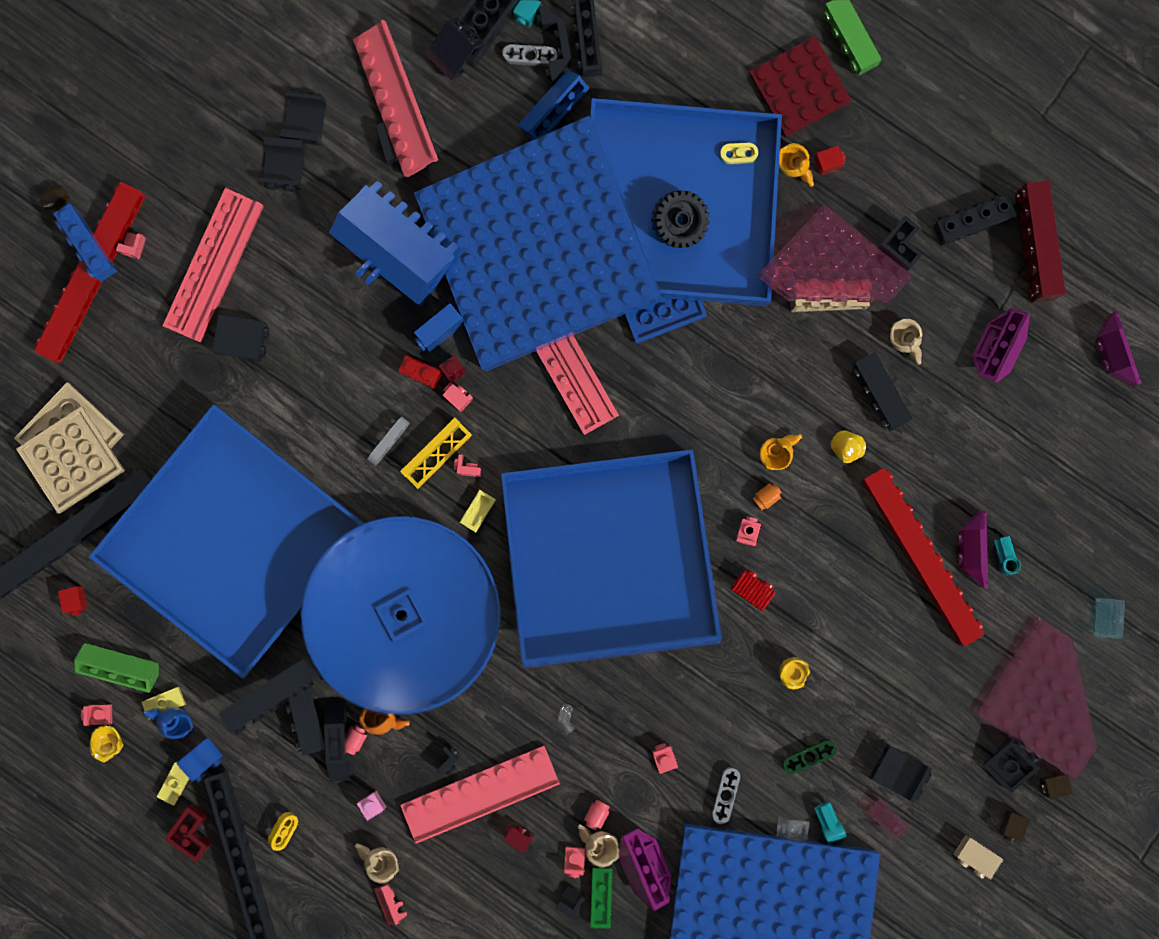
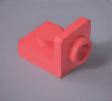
(468, 470)
(96, 715)
(664, 758)
(574, 861)

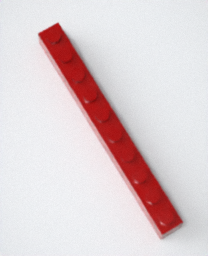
(82, 287)
(922, 557)

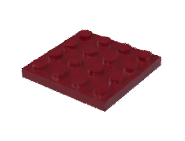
(800, 86)

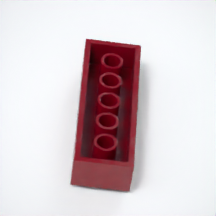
(1040, 241)

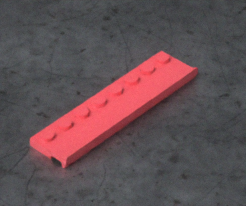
(395, 99)
(213, 265)
(577, 384)
(480, 794)

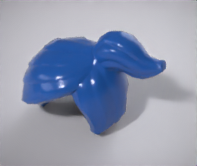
(172, 722)

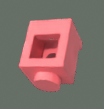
(457, 396)
(743, 537)

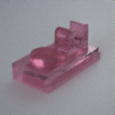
(887, 819)

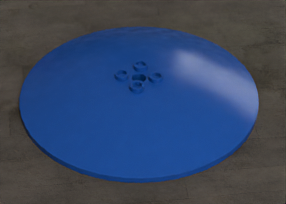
(354, 607)

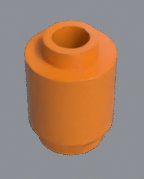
(767, 496)

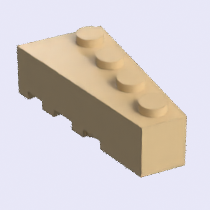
(802, 305)

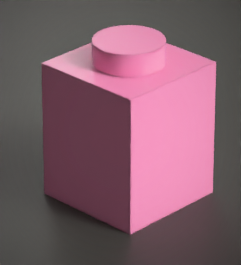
(371, 805)

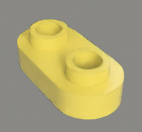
(738, 151)

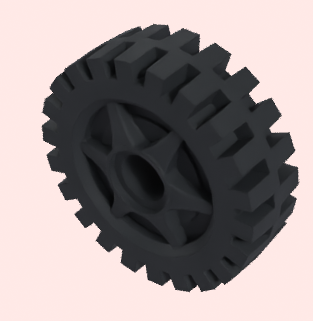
(694, 219)

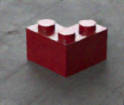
(185, 835)

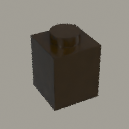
(1055, 785)
(1014, 826)

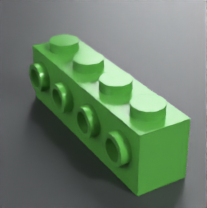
(852, 35)
(116, 667)

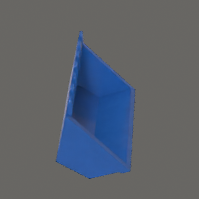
(393, 243)

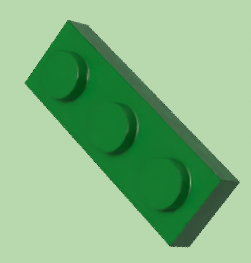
(601, 897)

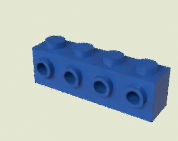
(553, 106)
(85, 242)

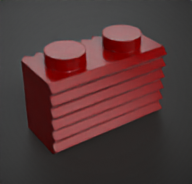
(420, 372)
(753, 590)

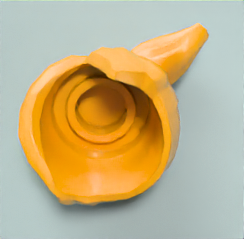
(795, 162)
(778, 452)

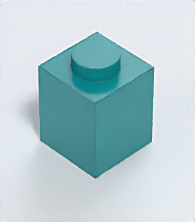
(526, 12)

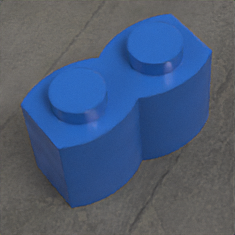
(200, 760)

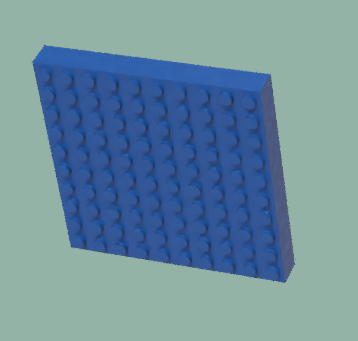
(679, 149)
(539, 244)
(225, 540)
(609, 559)
(771, 887)

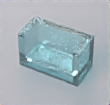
(1109, 618)

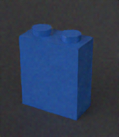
(439, 328)

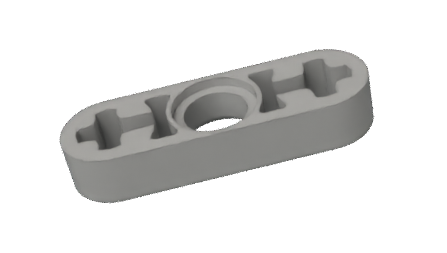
(536, 49)
(388, 441)
(717, 808)

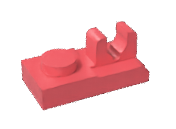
(389, 907)

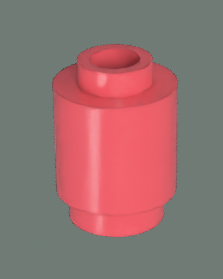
(354, 738)
(596, 815)

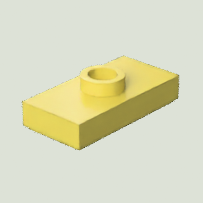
(477, 511)
(166, 700)
(173, 785)

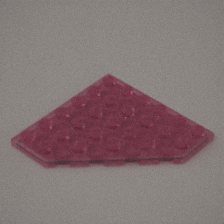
(834, 264)
(1044, 701)

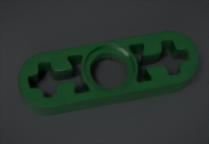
(798, 767)

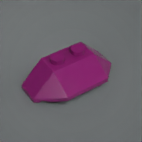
(1001, 344)
(1116, 351)
(973, 549)
(645, 868)

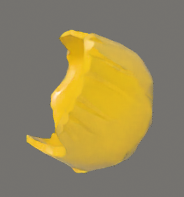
(848, 446)
(793, 672)
(105, 743)

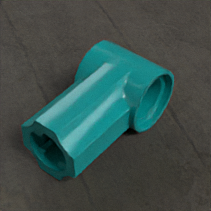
(1005, 552)
(830, 825)

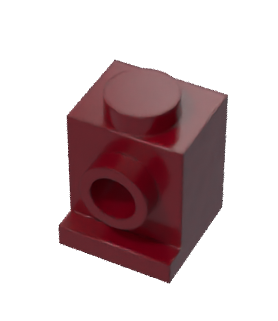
(452, 369)
(517, 837)

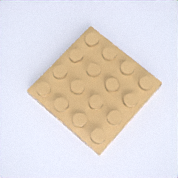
(60, 406)
(70, 459)

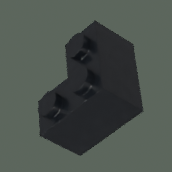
(897, 244)

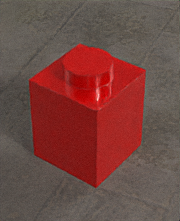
(830, 160)
(72, 600)

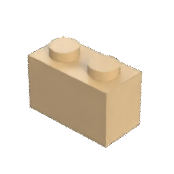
(977, 856)

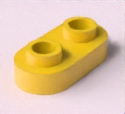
(282, 831)

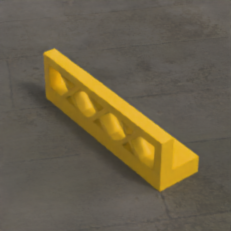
(432, 446)

